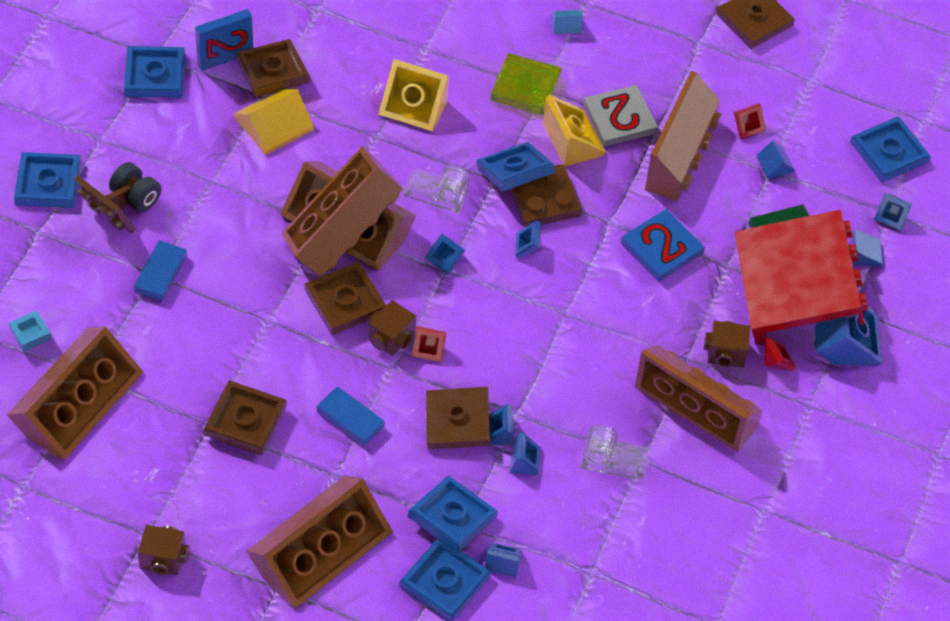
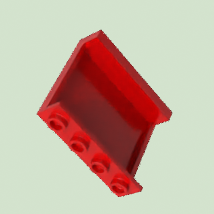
(799, 273)

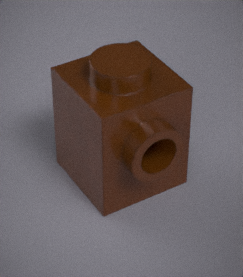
(392, 328)
(727, 344)
(162, 550)

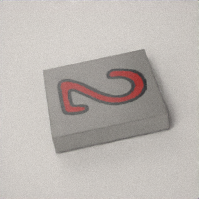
(620, 115)

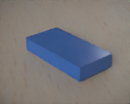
(160, 270)
(350, 416)

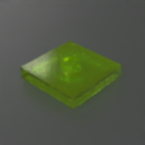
(525, 83)

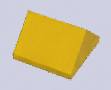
(414, 95)
(275, 120)
(571, 132)

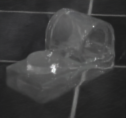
(442, 191)
(609, 456)

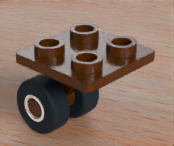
(126, 188)

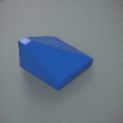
(445, 253)

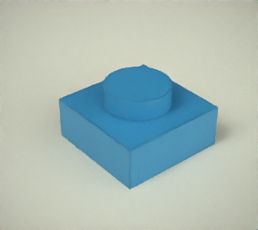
(29, 331)

